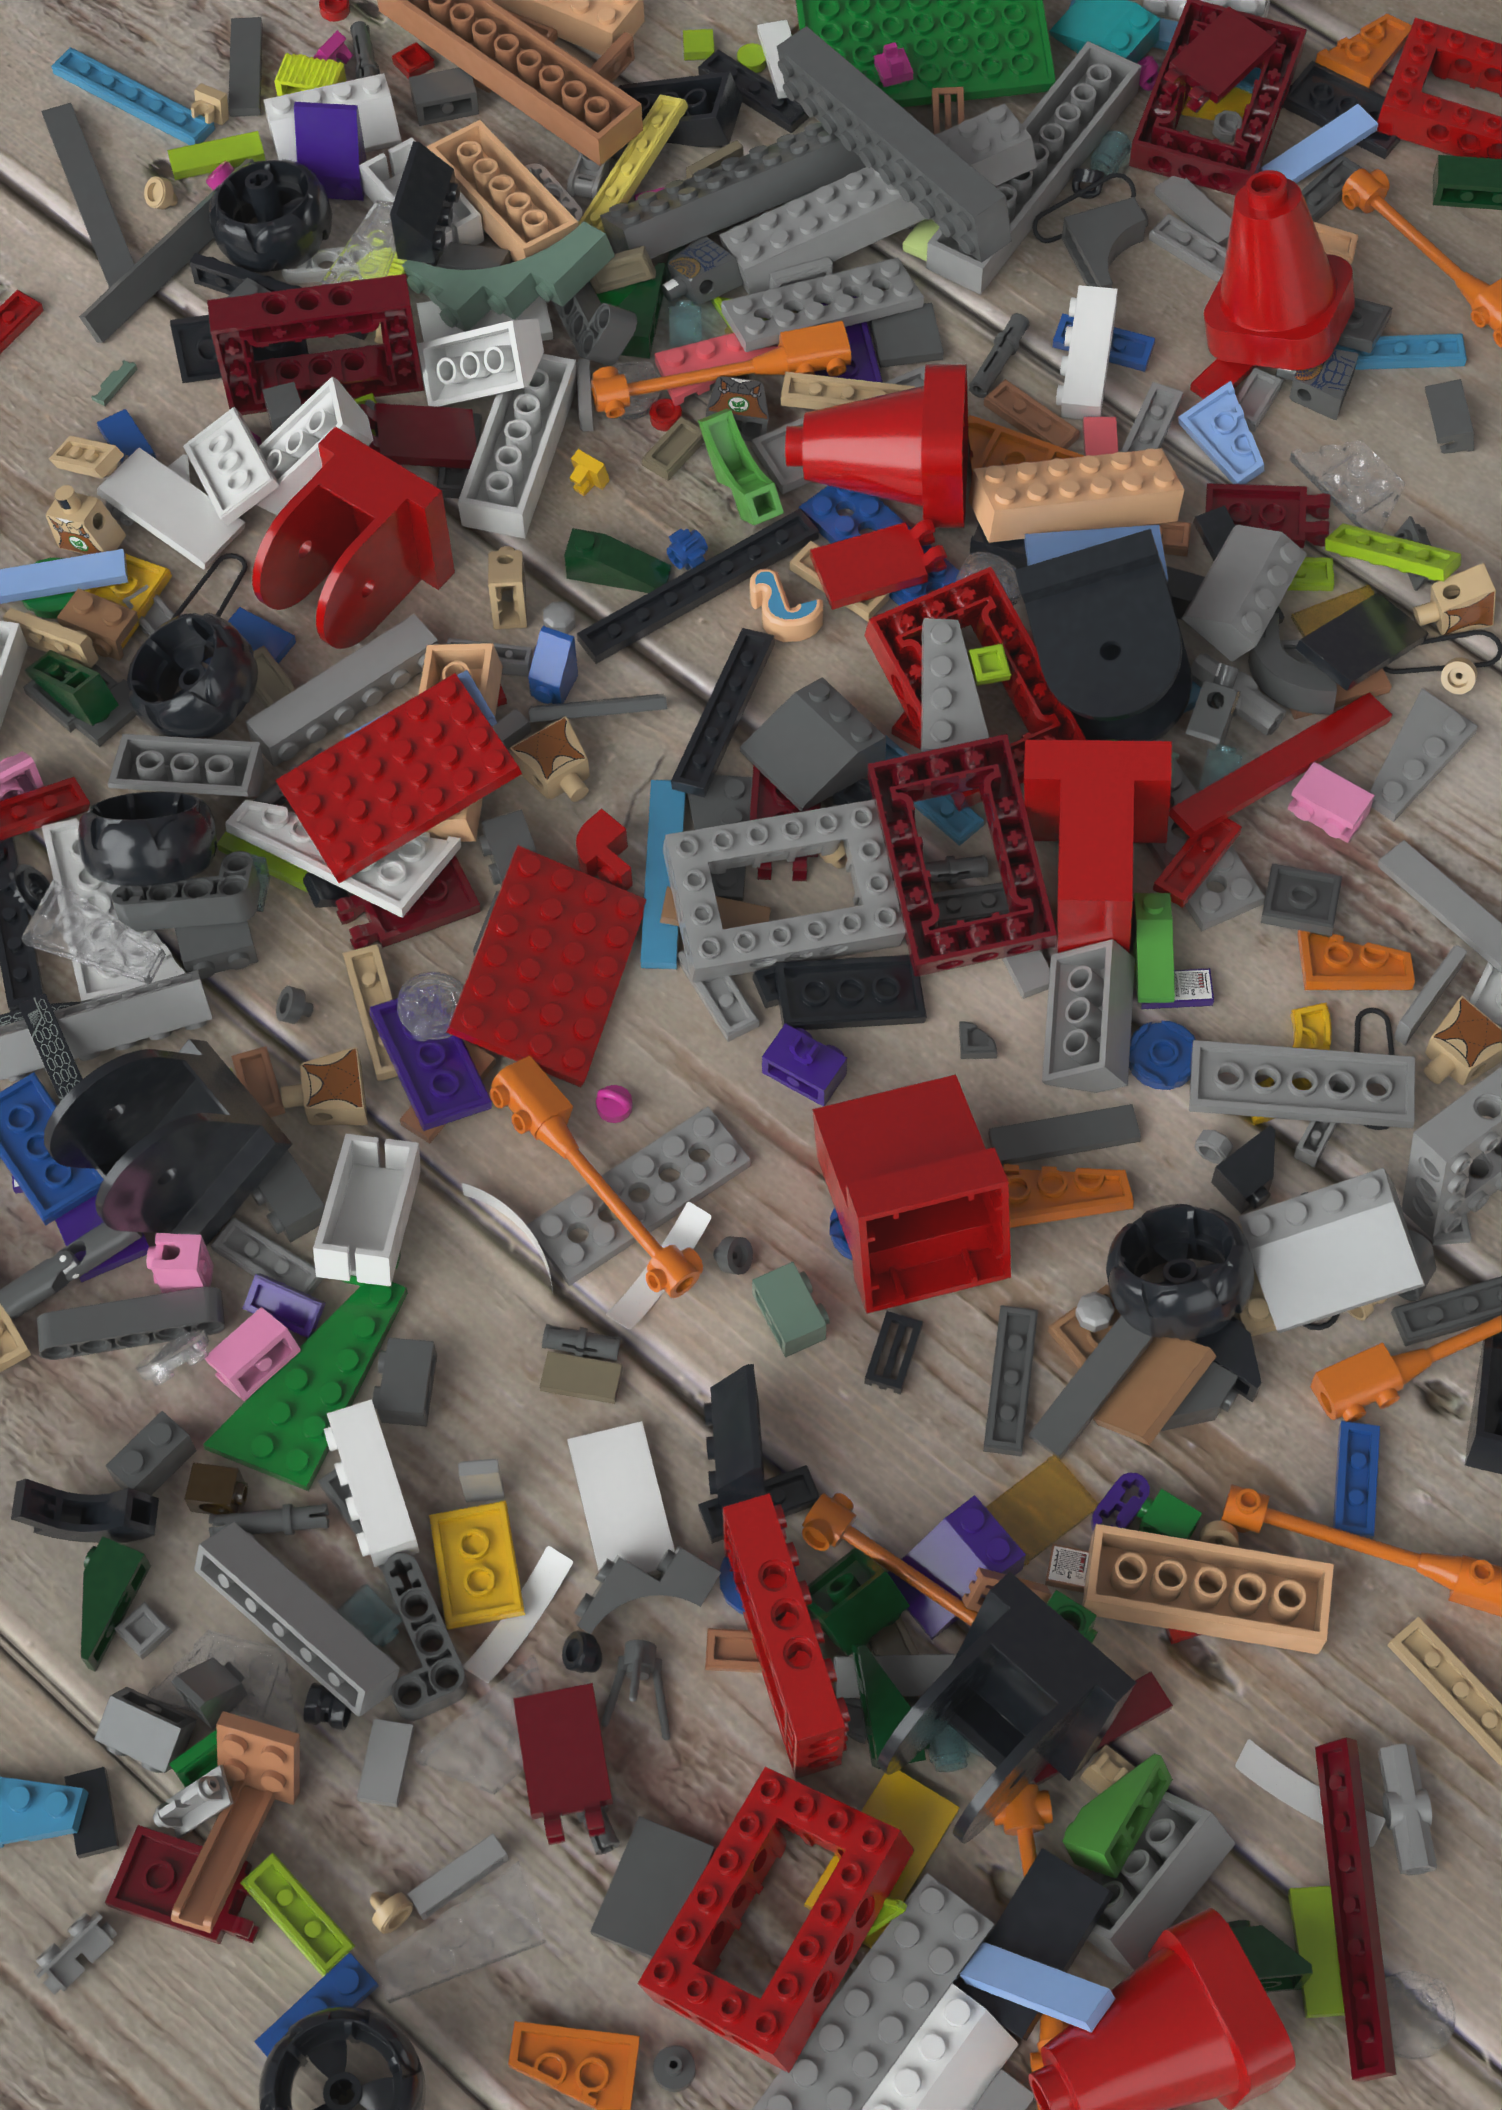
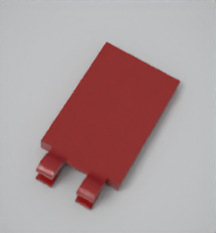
(877, 563)

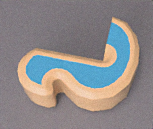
(777, 617)

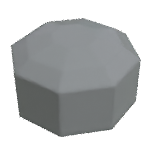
(1226, 125)
(559, 617)
(1213, 1146)
(1094, 1311)

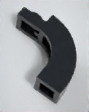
(83, 1517)

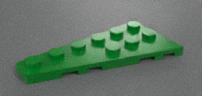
(285, 1418)

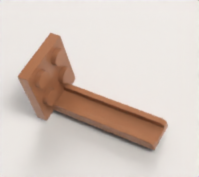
(261, 1768)

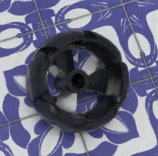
(289, 211)
(208, 696)
(147, 838)
(1190, 1299)
(323, 2040)

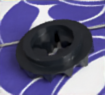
(28, 886)

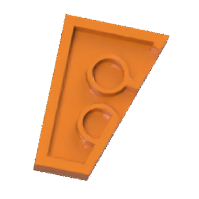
(1368, 52)
(1342, 965)
(580, 2063)

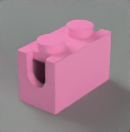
(1330, 802)
(180, 1262)
(253, 1353)

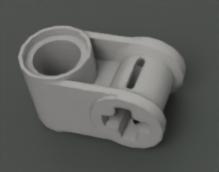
(587, 177)

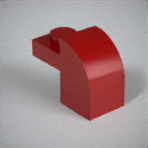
(598, 849)

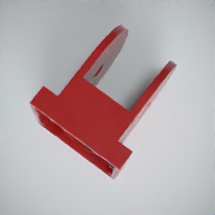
(365, 526)

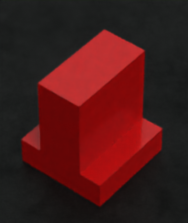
(1096, 805)
(915, 1193)

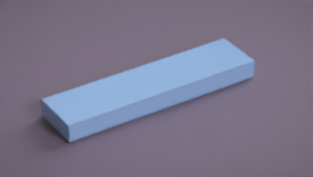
(1324, 144)
(63, 576)
(1037, 1986)

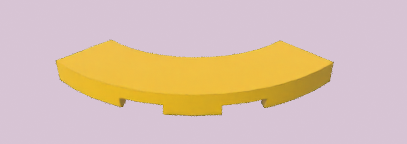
(1311, 1031)

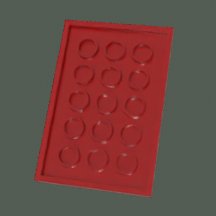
(398, 777)
(548, 966)

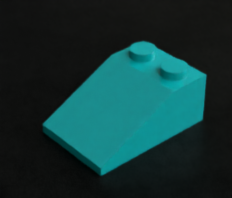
(1110, 24)

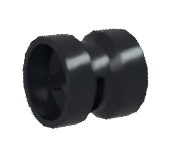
(325, 1707)

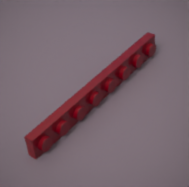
(1355, 1911)

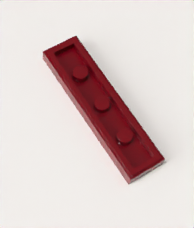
(1142, 1706)

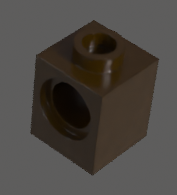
(215, 1489)

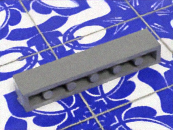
(341, 691)
(111, 1022)
(296, 1618)

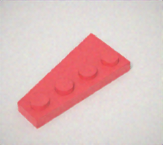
(699, 356)

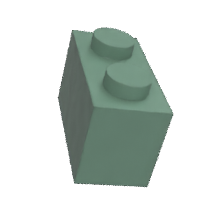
(790, 1309)

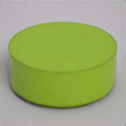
(752, 57)

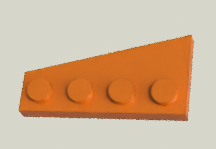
(1062, 1195)

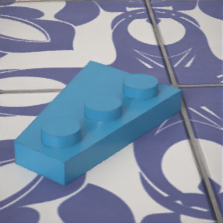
(38, 1810)

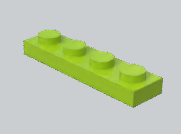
(1393, 552)

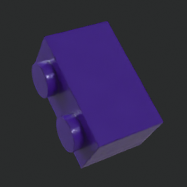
(804, 1064)

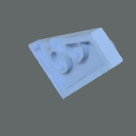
(1223, 435)

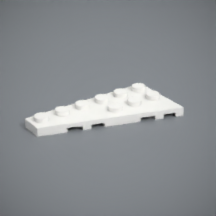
(68, 870)
(389, 883)

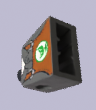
(746, 401)

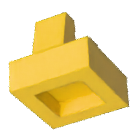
(587, 473)

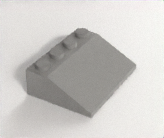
(1332, 1250)

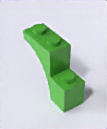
(735, 468)

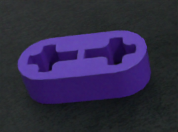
(1113, 1500)

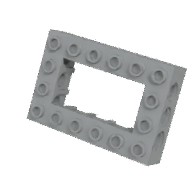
(817, 936)
(1449, 1151)

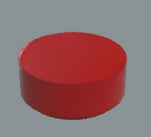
(334, 9)
(664, 414)

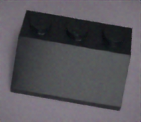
(423, 205)
(735, 1438)

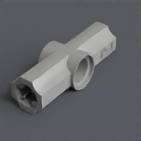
(1251, 705)
(1407, 1809)

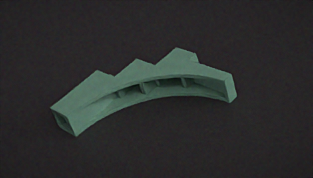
(511, 288)

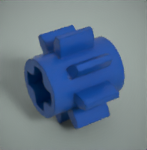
(687, 549)

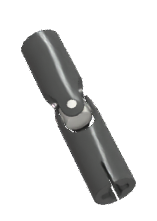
(62, 1268)

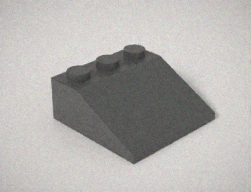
(815, 745)

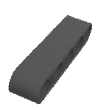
(129, 1323)

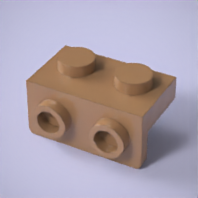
(101, 620)

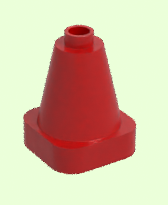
(1279, 289)
(894, 445)
(1176, 2035)

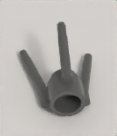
(638, 1663)

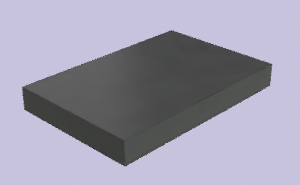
(650, 1887)

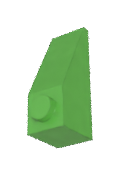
(1153, 947)
(1116, 1818)

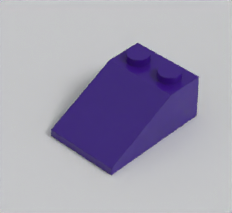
(331, 146)
(951, 1557)

